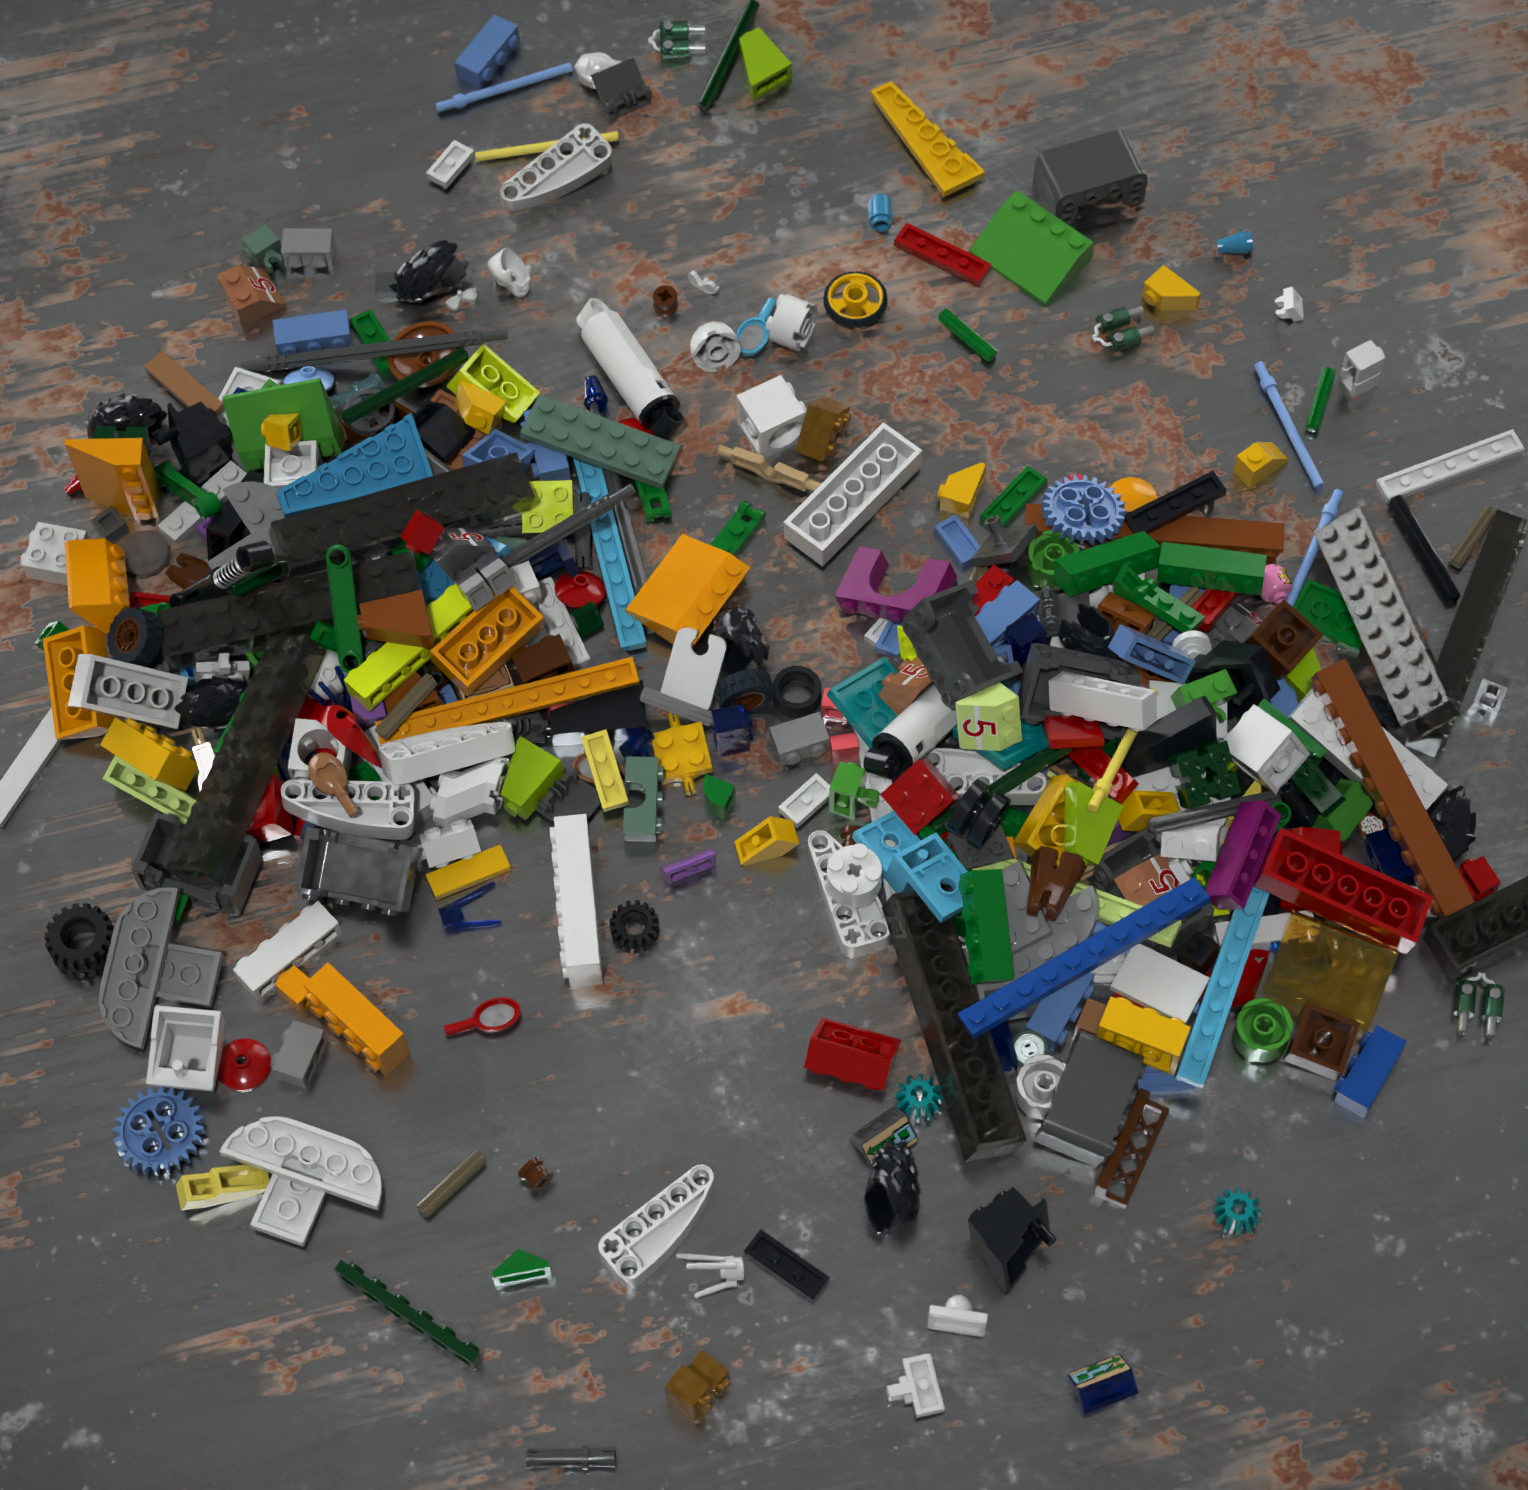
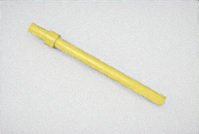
(530, 148)
(1103, 786)

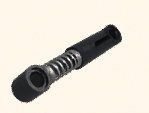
(219, 580)

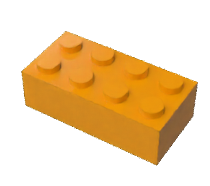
(486, 640)
(356, 1020)

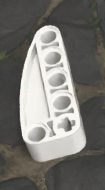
(568, 171)
(444, 751)
(966, 766)
(374, 819)
(863, 920)
(658, 1237)

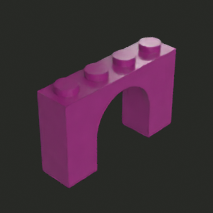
(861, 582)

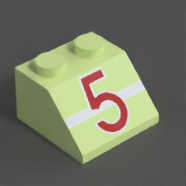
(989, 719)

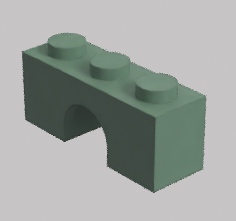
(642, 822)

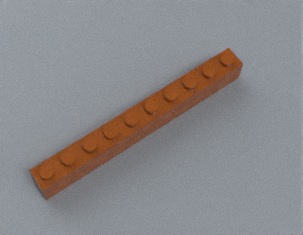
(1217, 533)
(1391, 789)

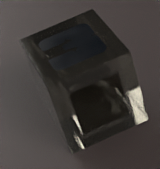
(1199, 953)

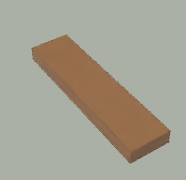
(181, 383)

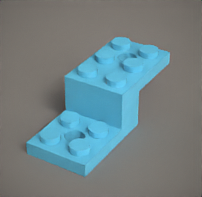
(915, 863)

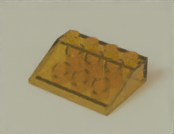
(1330, 968)

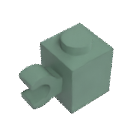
(262, 248)

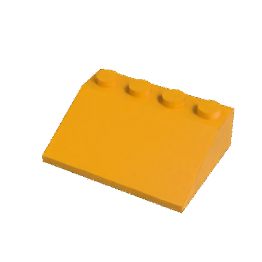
(117, 475)
(688, 589)

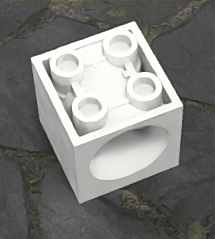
(770, 416)
(287, 466)
(307, 737)
(1265, 749)

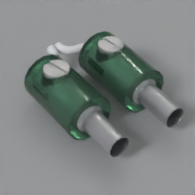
(677, 48)
(1124, 338)
(1491, 1007)

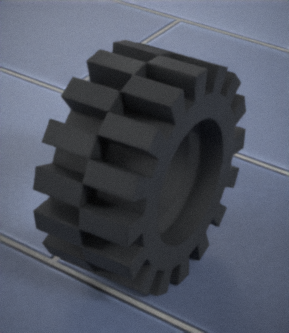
(630, 912)

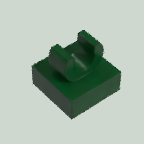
(587, 619)

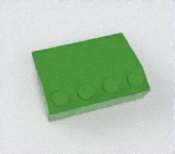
(1032, 248)
(307, 397)

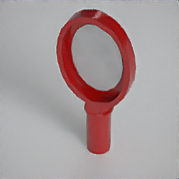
(489, 1016)

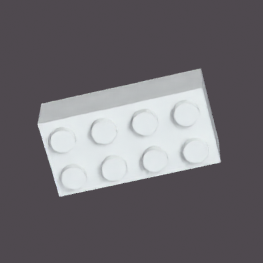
(127, 691)

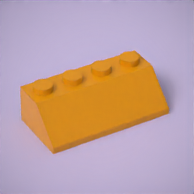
(96, 580)
(61, 659)

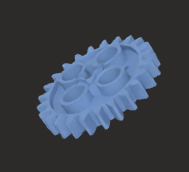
(1067, 513)
(135, 1143)

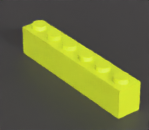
(395, 662)

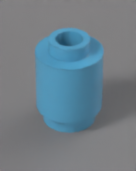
(880, 212)

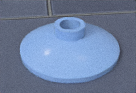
(309, 373)

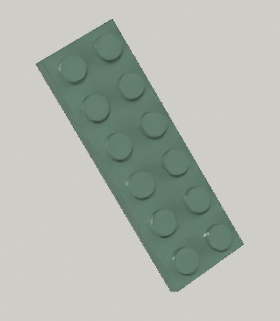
(600, 441)

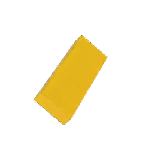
(468, 872)

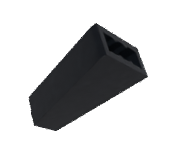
(227, 525)
(615, 711)
(1174, 732)

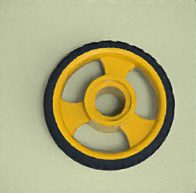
(855, 290)

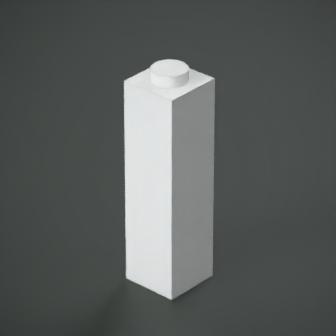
(1268, 931)

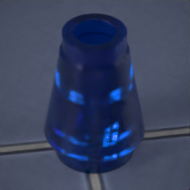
(594, 392)

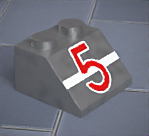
(459, 548)
(1238, 622)

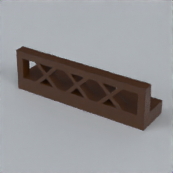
(1123, 1142)

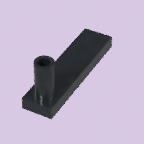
(1192, 496)
(1303, 810)

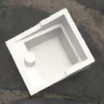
(185, 1048)

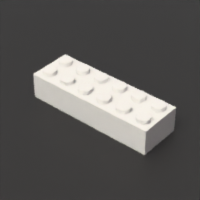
(852, 494)
(1312, 719)
(576, 901)

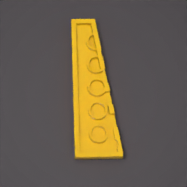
(935, 153)

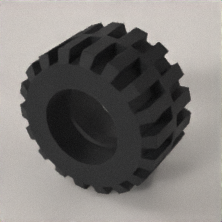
(70, 924)

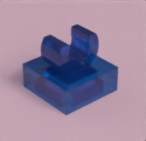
(637, 744)

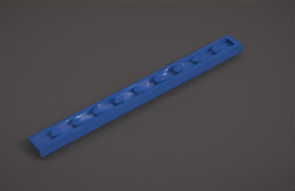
(1083, 958)

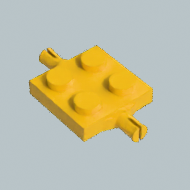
(682, 753)

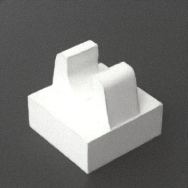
(1292, 305)

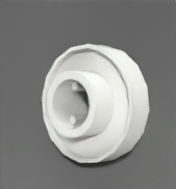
(1193, 643)

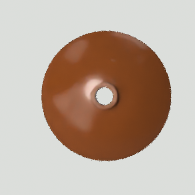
(409, 363)

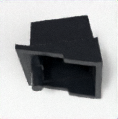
(198, 442)
(1247, 669)
(1009, 1234)

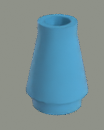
(1236, 244)

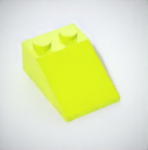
(495, 376)

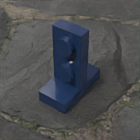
(553, 559)

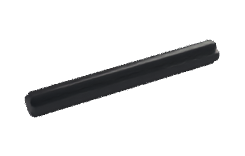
(1424, 549)

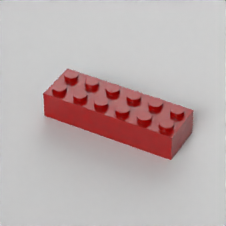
(1343, 891)

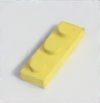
(605, 770)

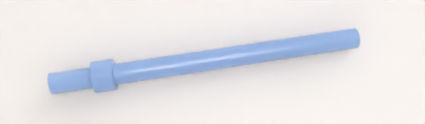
(459, 100)
(1269, 386)
(1328, 514)

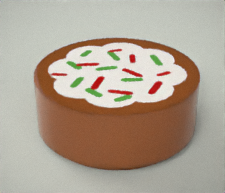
(1370, 824)

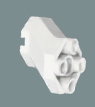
(469, 792)

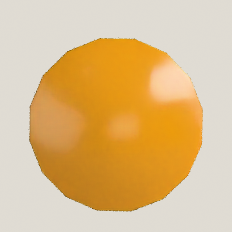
(1134, 492)

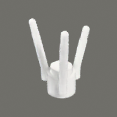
(730, 1268)

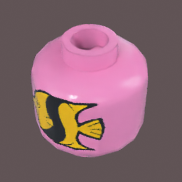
(1276, 584)

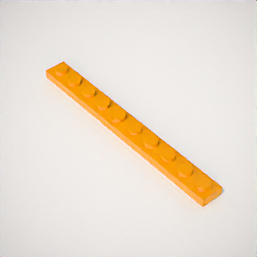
(520, 699)

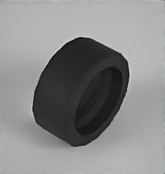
(797, 673)

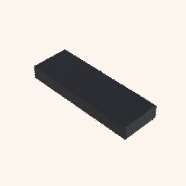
(786, 1265)

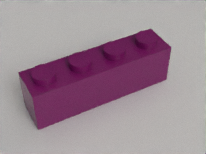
(1242, 855)

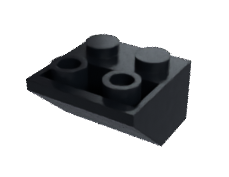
(441, 429)

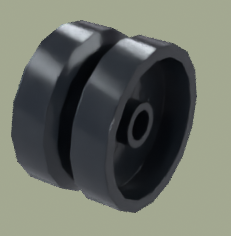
(977, 814)

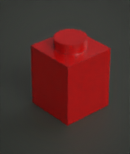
(422, 533)

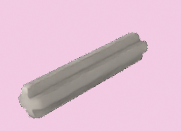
(676, 706)

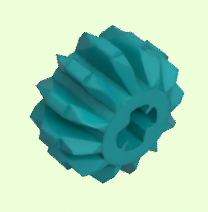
(929, 1094)
(1234, 1221)

